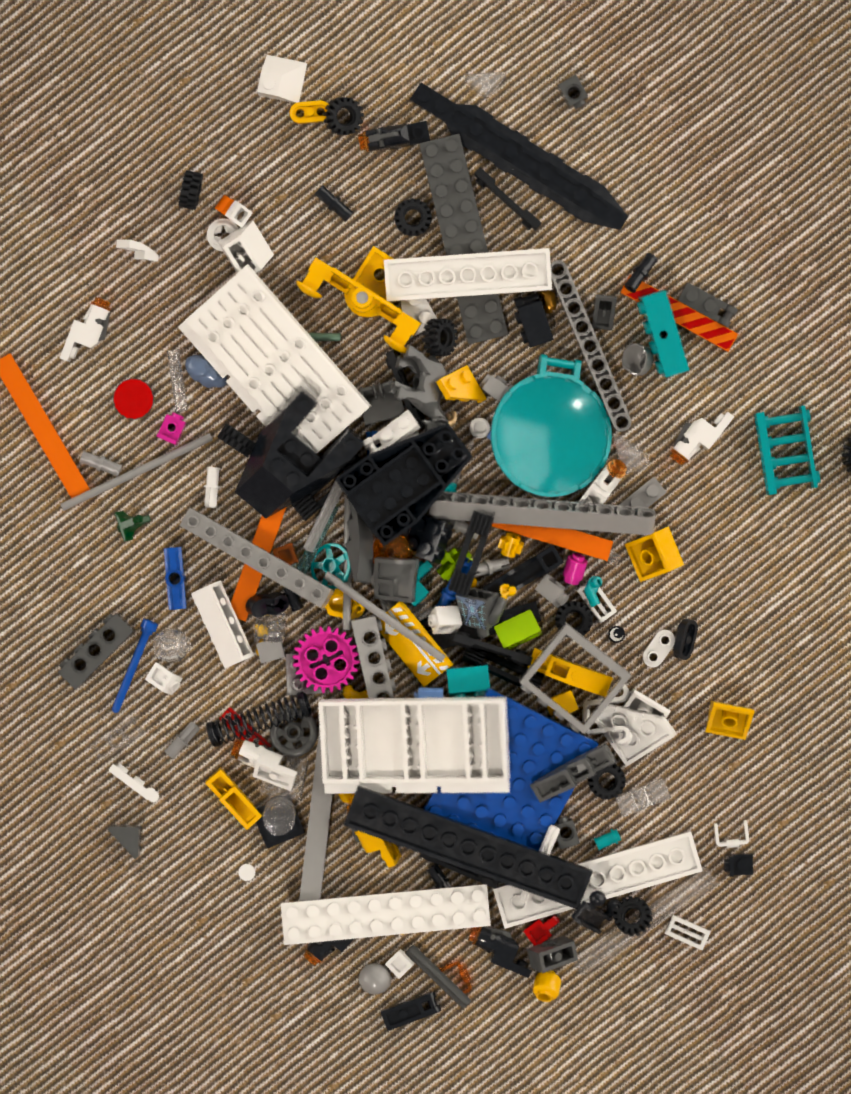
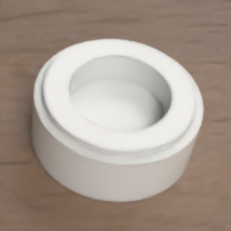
(479, 428)

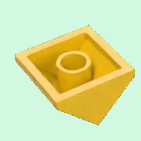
(729, 720)

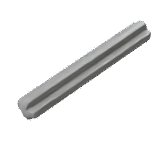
(323, 517)

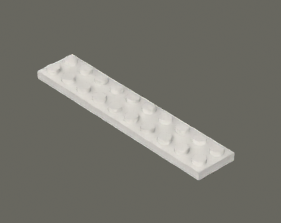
(612, 875)
(385, 914)

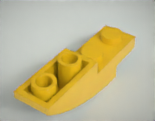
(573, 674)

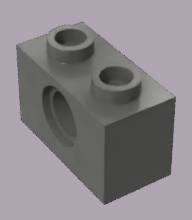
(552, 954)

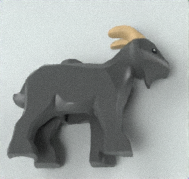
(425, 392)

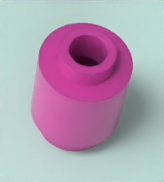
(574, 568)

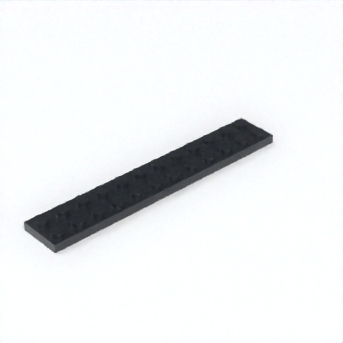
(468, 847)

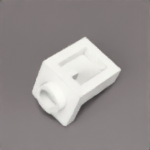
(163, 679)

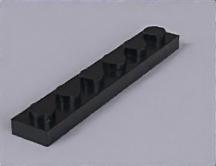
(443, 639)

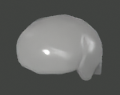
(637, 359)
(375, 978)

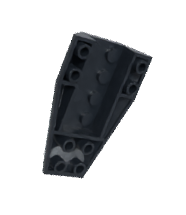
(403, 480)

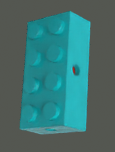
(669, 347)

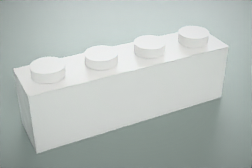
(222, 624)

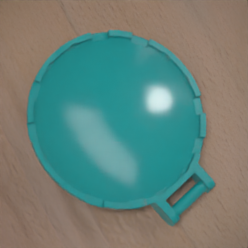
(551, 431)

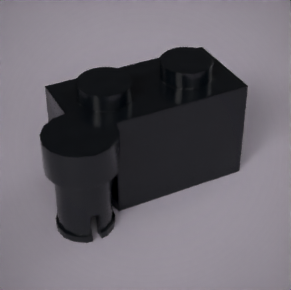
(533, 320)

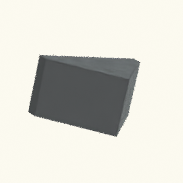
(604, 312)
(128, 836)

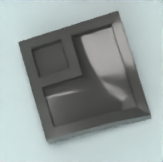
(395, 578)

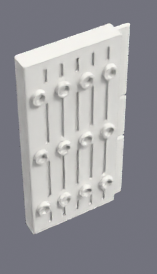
(270, 356)
(415, 745)

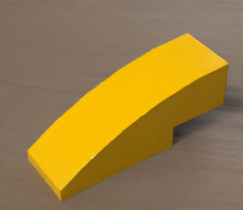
(233, 798)

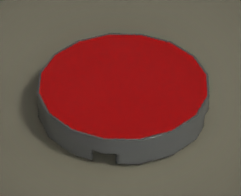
(133, 399)

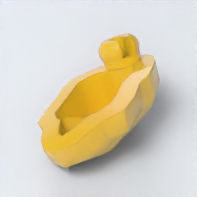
(335, 606)

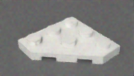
(646, 728)

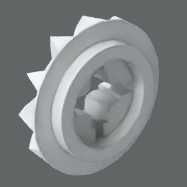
(216, 228)

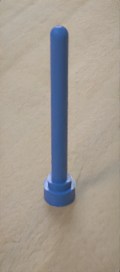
(148, 628)

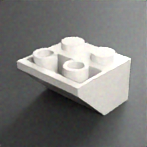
(246, 247)

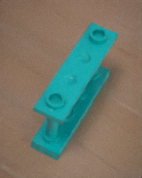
(766, 443)

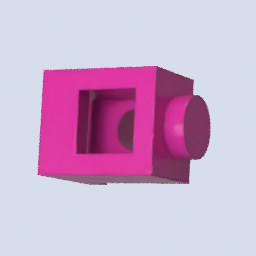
(174, 436)

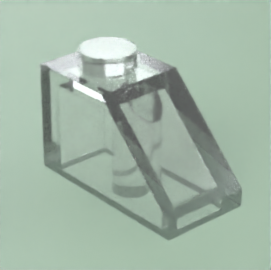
(630, 455)

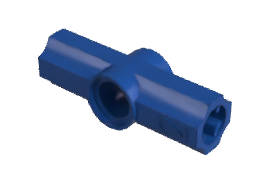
(175, 592)

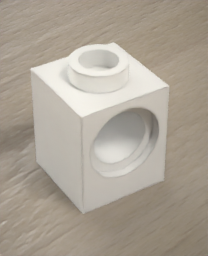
(445, 619)

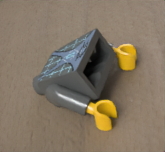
(483, 607)

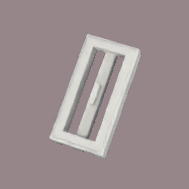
(607, 615)
(671, 925)

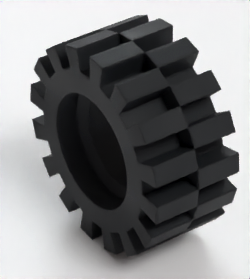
(355, 116)
(190, 190)
(413, 230)
(439, 337)
(236, 440)
(575, 606)
(612, 792)
(638, 927)

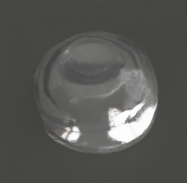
(279, 815)

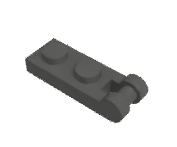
(707, 304)

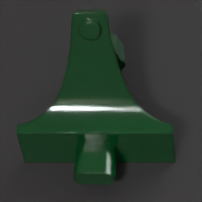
(128, 525)

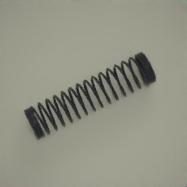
(215, 732)

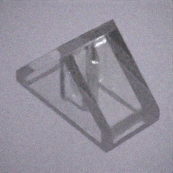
(485, 83)

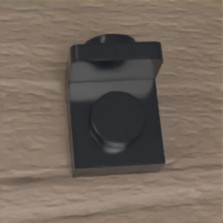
(739, 864)

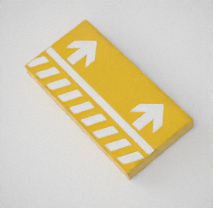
(419, 662)

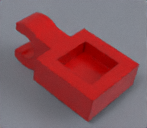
(539, 931)

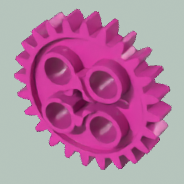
(334, 676)

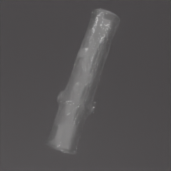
(178, 389)

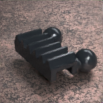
(590, 915)

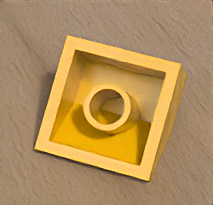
(654, 554)

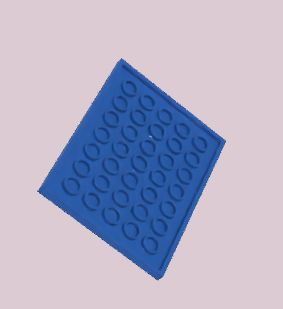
(535, 749)

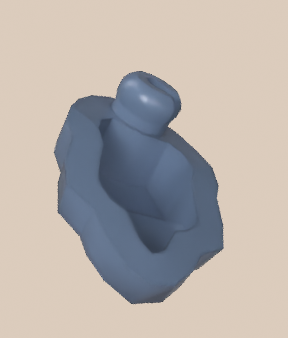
(202, 372)

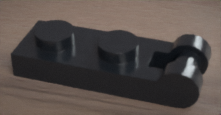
(410, 1011)

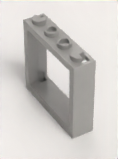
(559, 711)

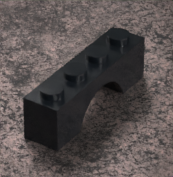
(527, 571)

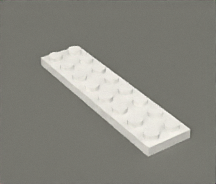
(468, 275)

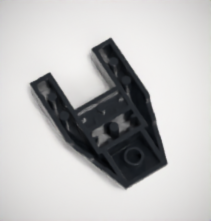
(284, 467)

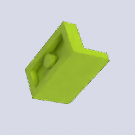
(518, 630)

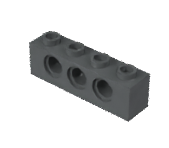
(68, 667)

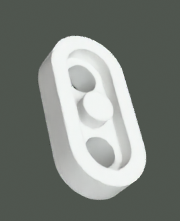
(658, 648)

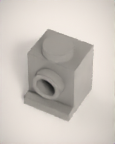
(495, 386)
(552, 591)

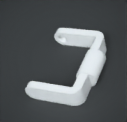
(733, 842)

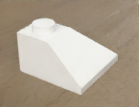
(282, 79)

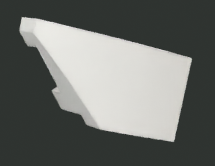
(142, 251)

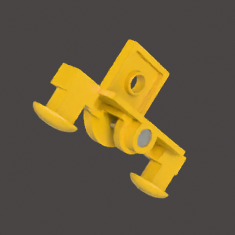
(364, 295)

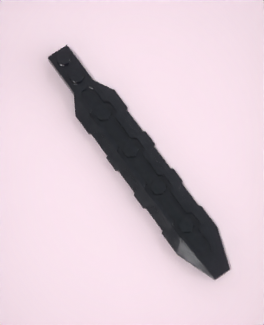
(524, 160)

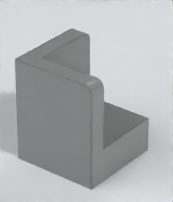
(270, 651)

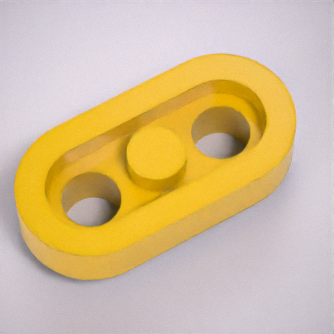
(310, 112)

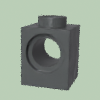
(573, 83)
(572, 839)

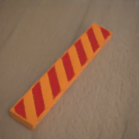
(690, 319)

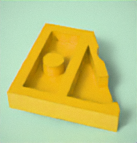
(461, 386)

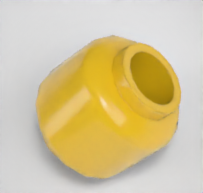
(547, 986)

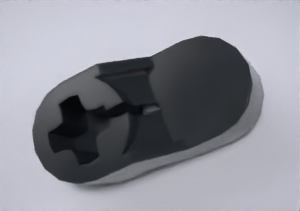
(267, 604)

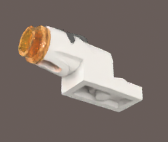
(89, 332)
(696, 435)
(605, 483)
(266, 763)

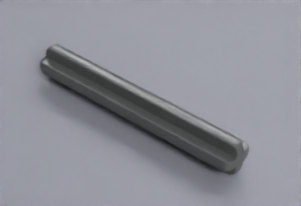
(438, 976)

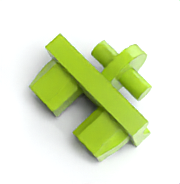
(449, 563)

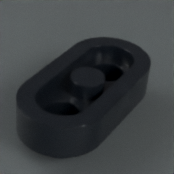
(685, 639)

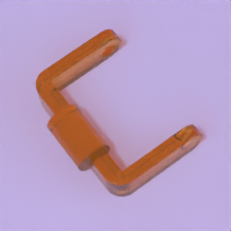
(463, 973)

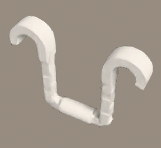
(586, 713)

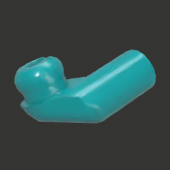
(591, 589)

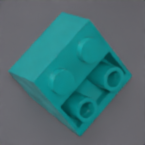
(468, 681)

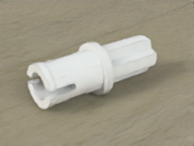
(211, 487)

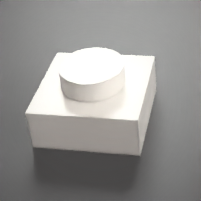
(399, 964)

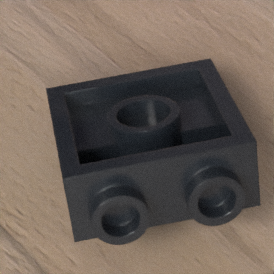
(429, 539)

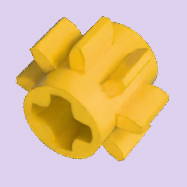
(510, 545)

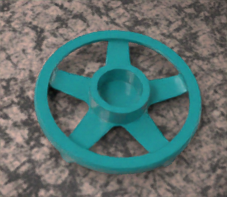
(331, 564)

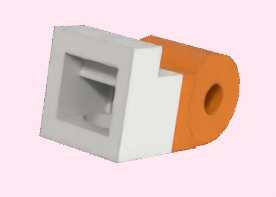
(231, 209)

